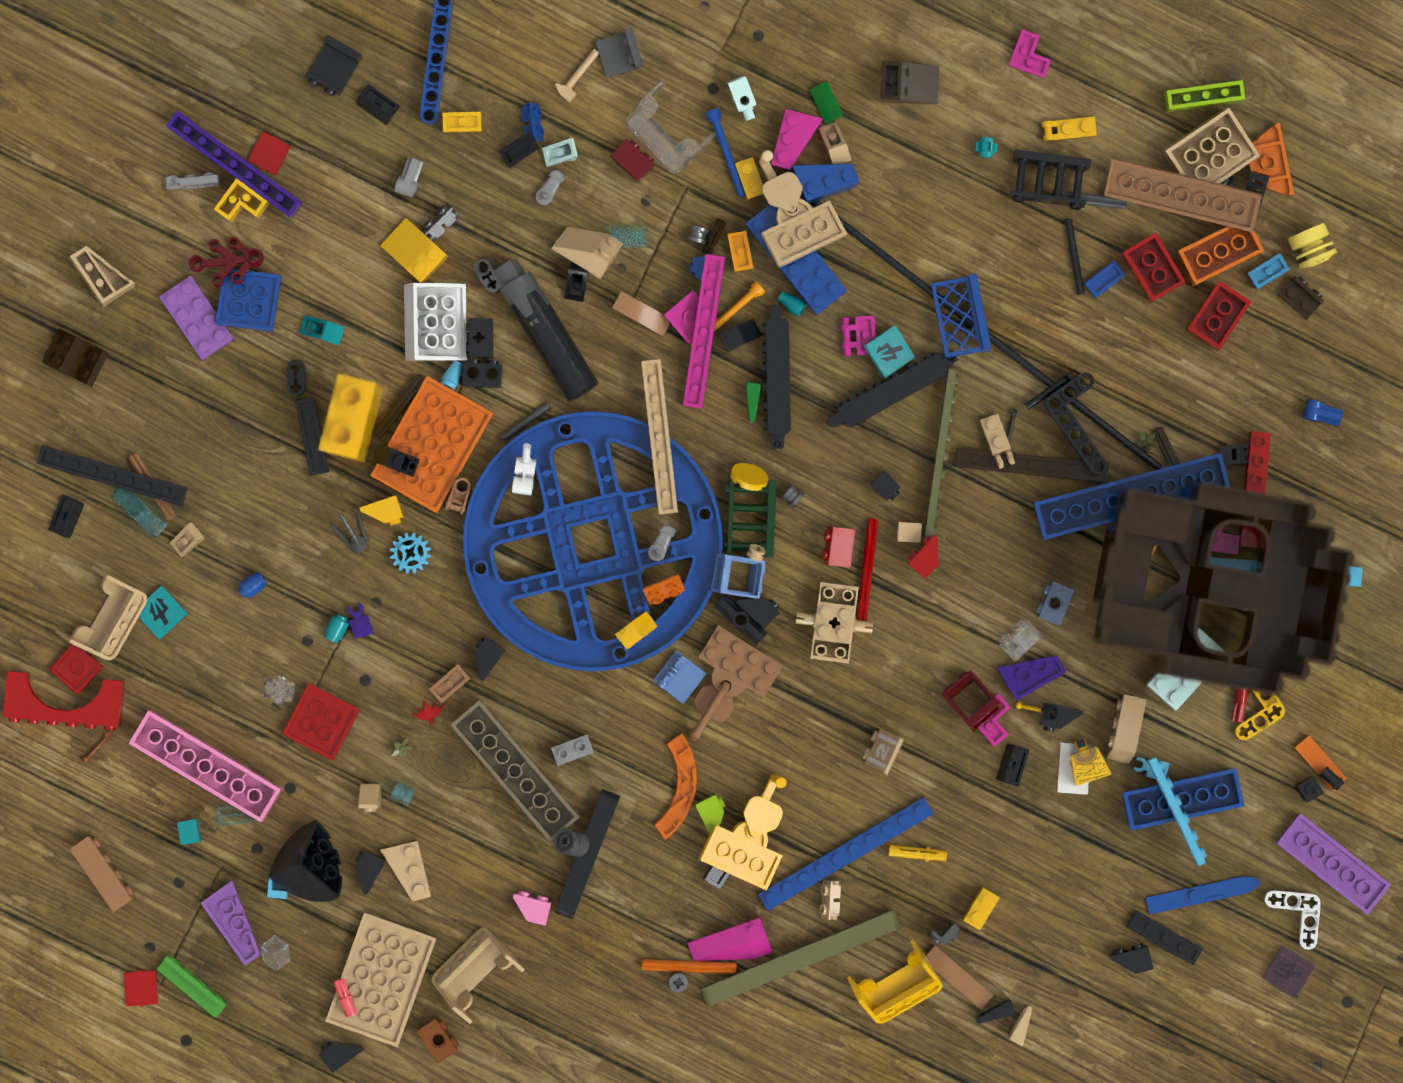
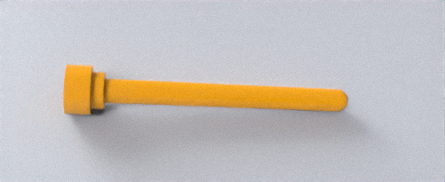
(755, 291)

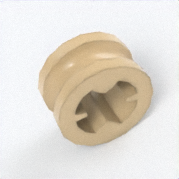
(756, 552)

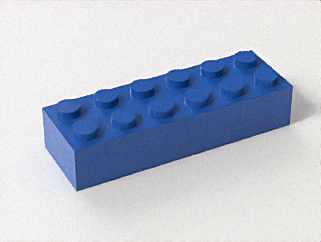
(807, 274)
(1198, 795)

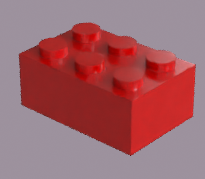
(1153, 268)
(1218, 316)

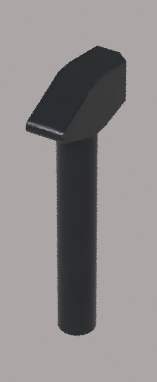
(1050, 390)

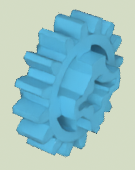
(421, 559)

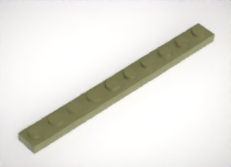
(941, 454)

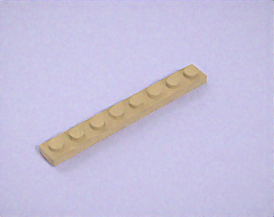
(659, 436)

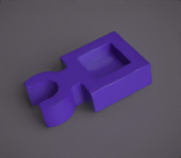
(360, 624)

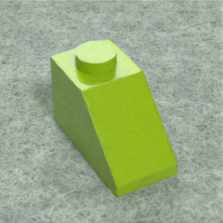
(711, 811)

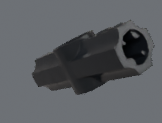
(750, 628)

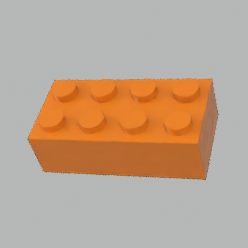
(1218, 253)

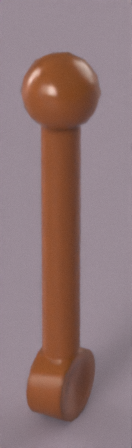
(108, 735)

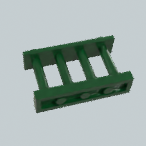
(767, 527)

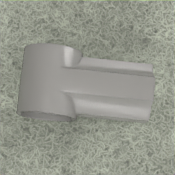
(407, 182)

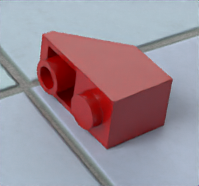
(927, 558)

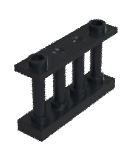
(1060, 163)

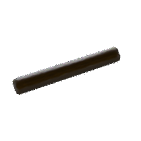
(398, 407)
(1166, 446)

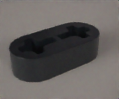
(301, 377)

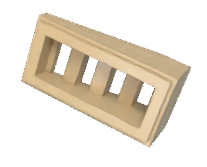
(1020, 1028)

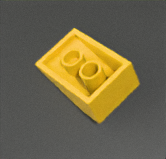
(414, 251)

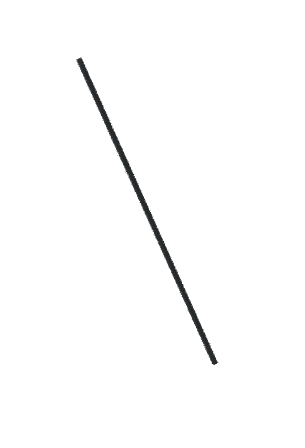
(999, 344)

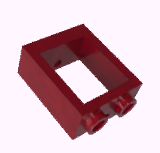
(984, 713)

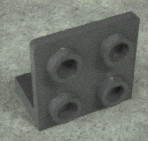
(619, 53)

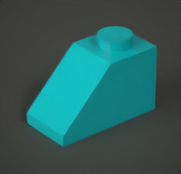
(321, 330)

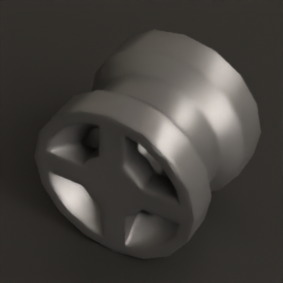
(697, 234)
(793, 496)
(679, 979)

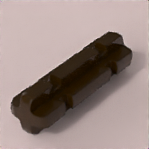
(714, 236)

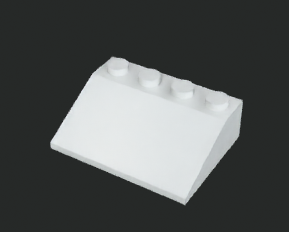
(435, 322)

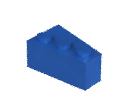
(825, 180)

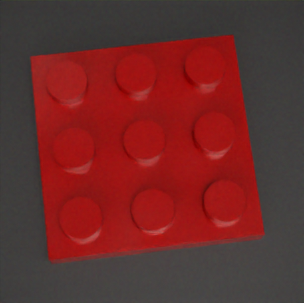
(321, 721)

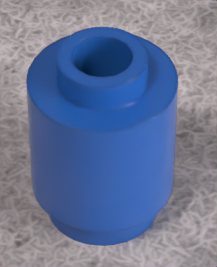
(252, 585)

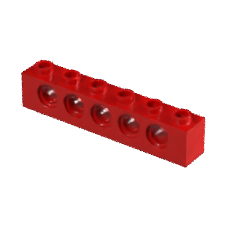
(1255, 480)

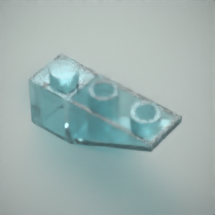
(140, 512)

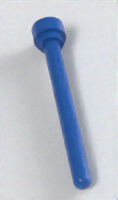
(714, 118)

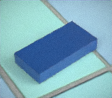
(1104, 279)

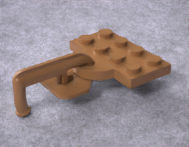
(737, 664)

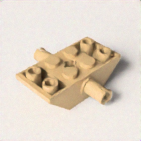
(837, 602)

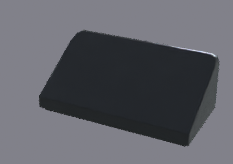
(377, 104)
(66, 516)
(1012, 764)

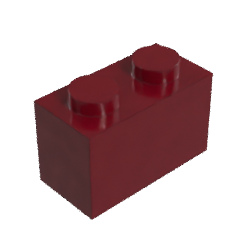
(633, 160)

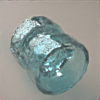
(402, 793)

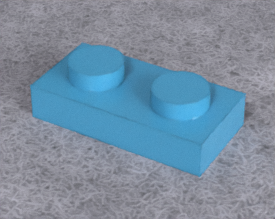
(1268, 271)

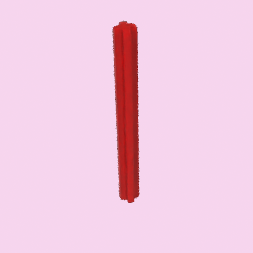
(867, 569)

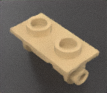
(829, 891)

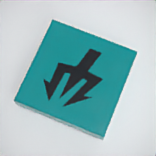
(889, 351)
(162, 612)

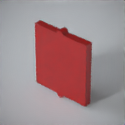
(269, 153)
(140, 988)

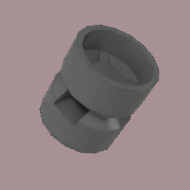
(571, 842)

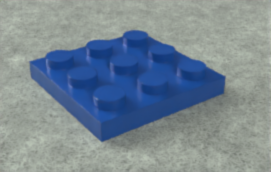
(251, 303)

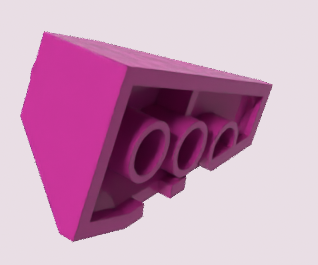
(737, 942)

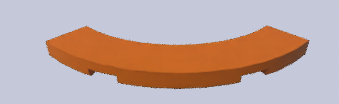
(685, 787)

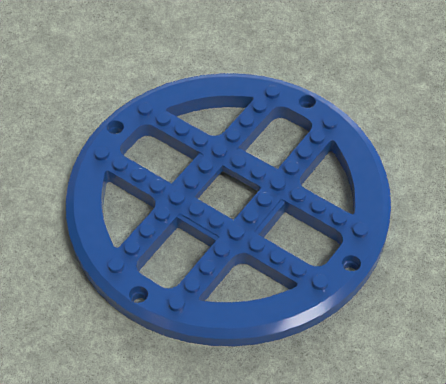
(497, 596)

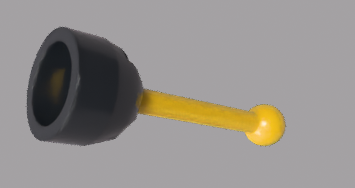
(1048, 711)

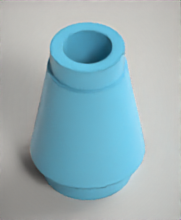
(452, 375)

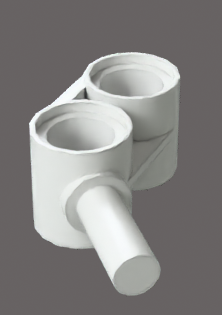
(524, 472)

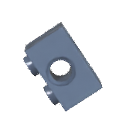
(1064, 596)

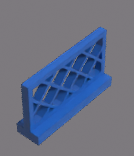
(977, 318)

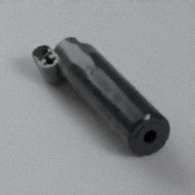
(540, 325)

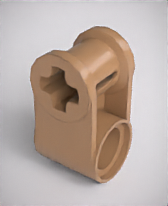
(459, 497)

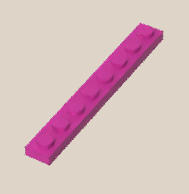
(704, 331)

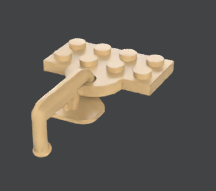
(796, 232)

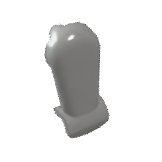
(549, 188)
(660, 545)

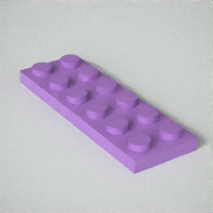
(1333, 863)

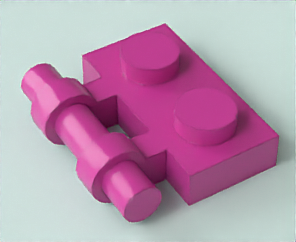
(864, 330)

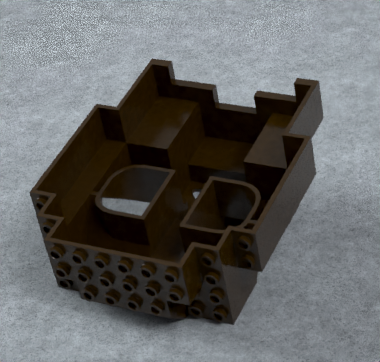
(1289, 600)

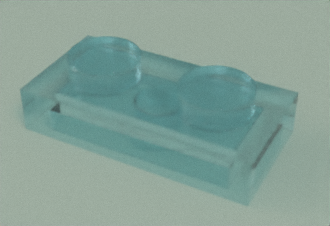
(629, 235)

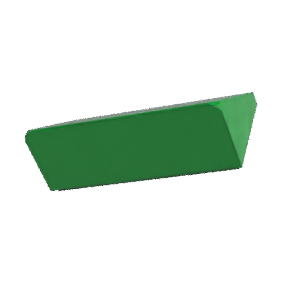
(826, 103)

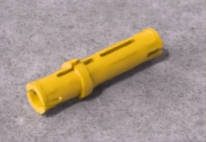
(918, 853)

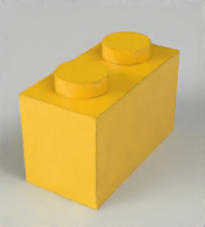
(980, 908)

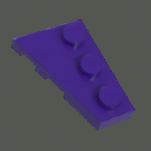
(1031, 675)

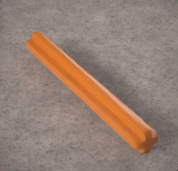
(689, 966)

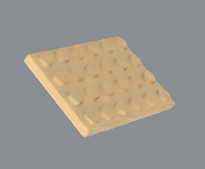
(383, 978)

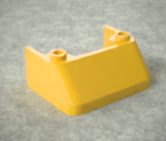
(899, 990)

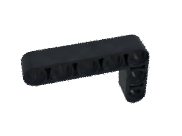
(1073, 423)

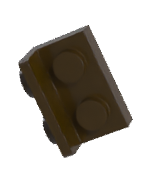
(1301, 297)

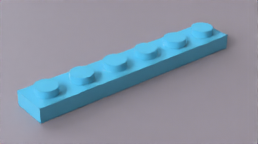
(1181, 818)

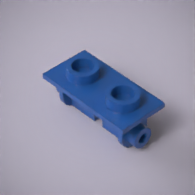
(532, 113)

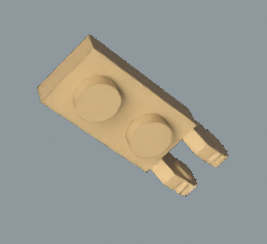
(997, 439)

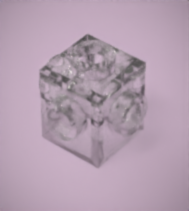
(278, 689)

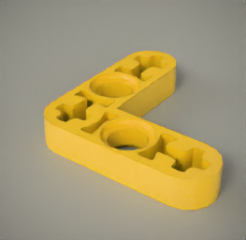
(1267, 706)

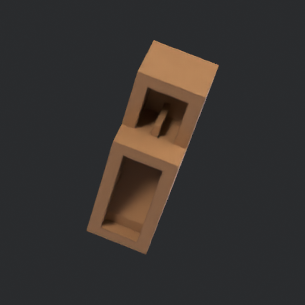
(641, 313)

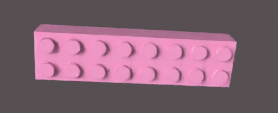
(205, 765)

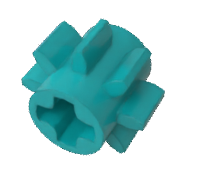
(986, 147)

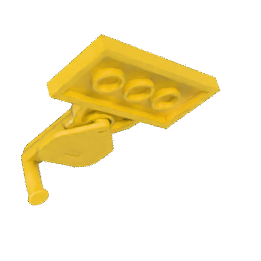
(746, 854)

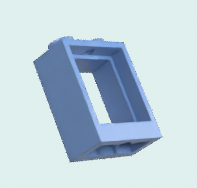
(722, 572)

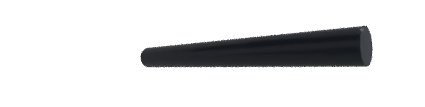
(1074, 256)

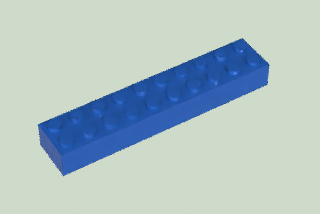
(1099, 503)

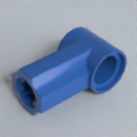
(1317, 411)

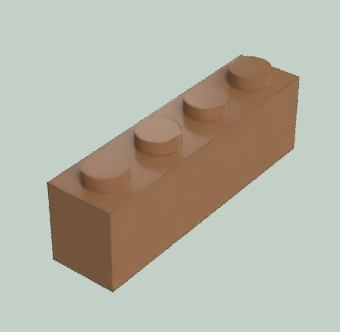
(102, 873)

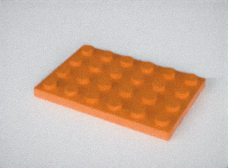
(440, 432)

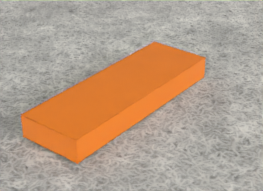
(1317, 758)

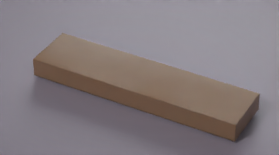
(958, 977)

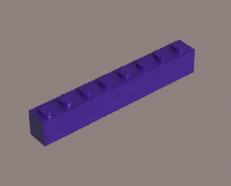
(234, 164)

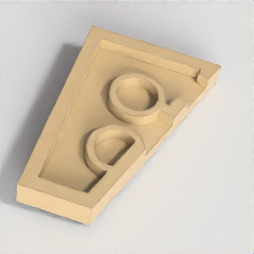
(409, 868)

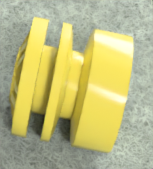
(1312, 246)

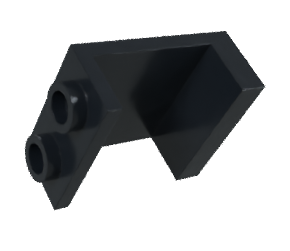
(334, 66)

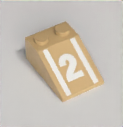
(882, 751)

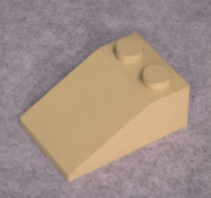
(588, 249)

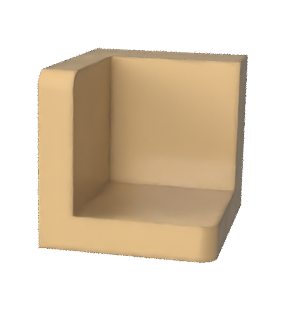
(909, 532)

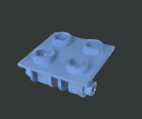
(679, 677)

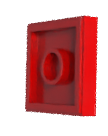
(76, 668)

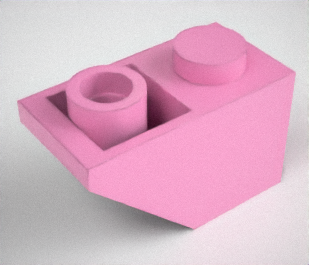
(533, 909)

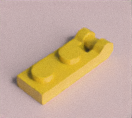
(1069, 129)

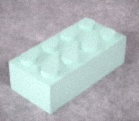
(1176, 690)

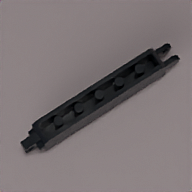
(778, 377)
(892, 391)

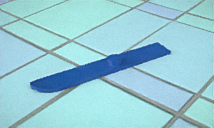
(1201, 894)

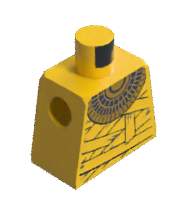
(1087, 763)

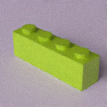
(1204, 96)

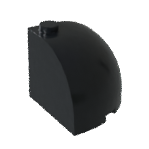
(308, 865)

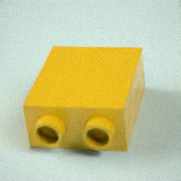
(351, 418)

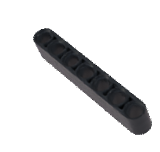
(583, 865)

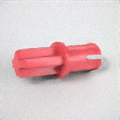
(345, 997)

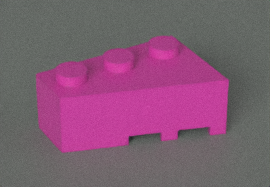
(793, 137)

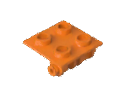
(666, 588)

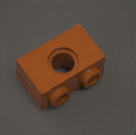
(438, 1051)

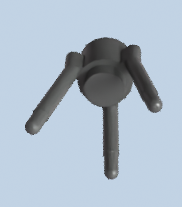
(357, 542)

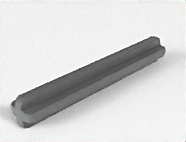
(1097, 200)

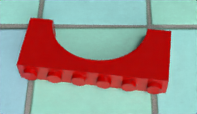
(24, 704)

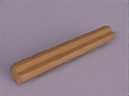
(140, 468)

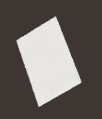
(1065, 778)

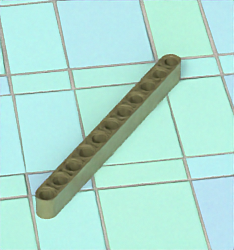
(800, 957)

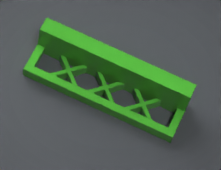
(192, 985)

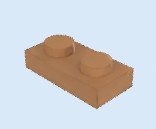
(449, 683)

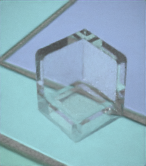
(275, 953)

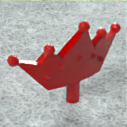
(428, 712)

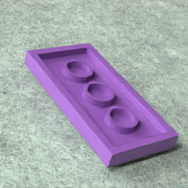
(196, 317)

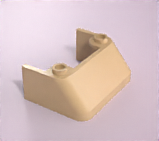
(113, 620)
(469, 967)

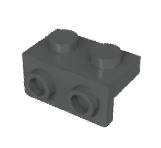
(950, 933)

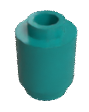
(336, 628)

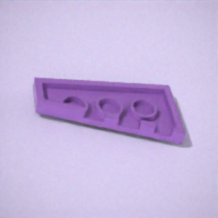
(230, 918)

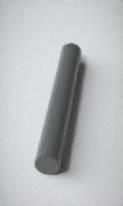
(526, 421)

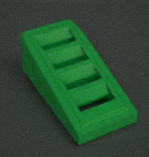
(753, 394)

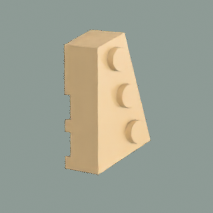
(100, 276)
(1126, 728)

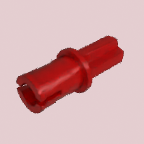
(1239, 705)

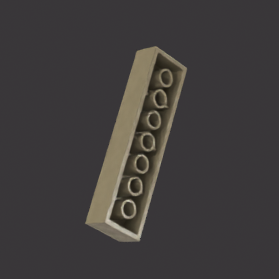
(515, 770)

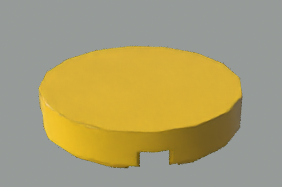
(749, 476)

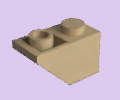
(369, 797)

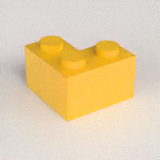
(240, 197)

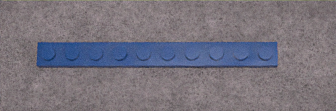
(845, 853)

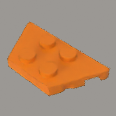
(1273, 161)

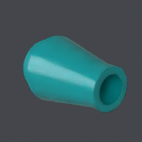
(792, 303)

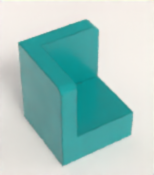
(189, 831)

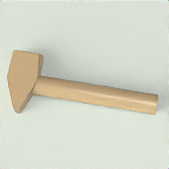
(566, 90)

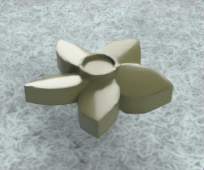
(1147, 441)
(400, 748)

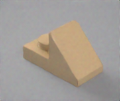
(187, 540)

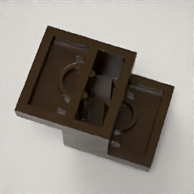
(75, 357)

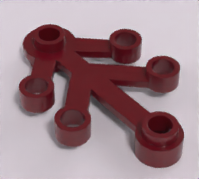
(229, 261)

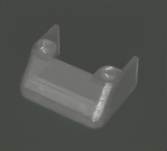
(656, 140)

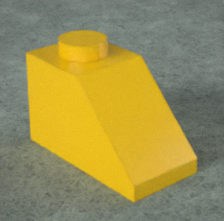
(385, 510)
(636, 630)

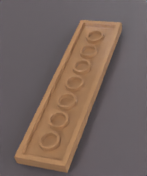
(1183, 194)

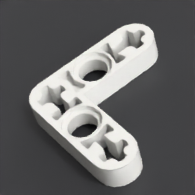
(1305, 912)

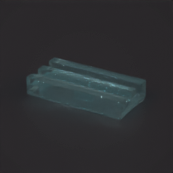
(220, 816)

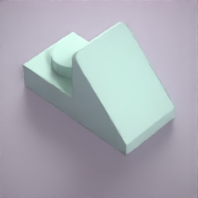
(560, 152)

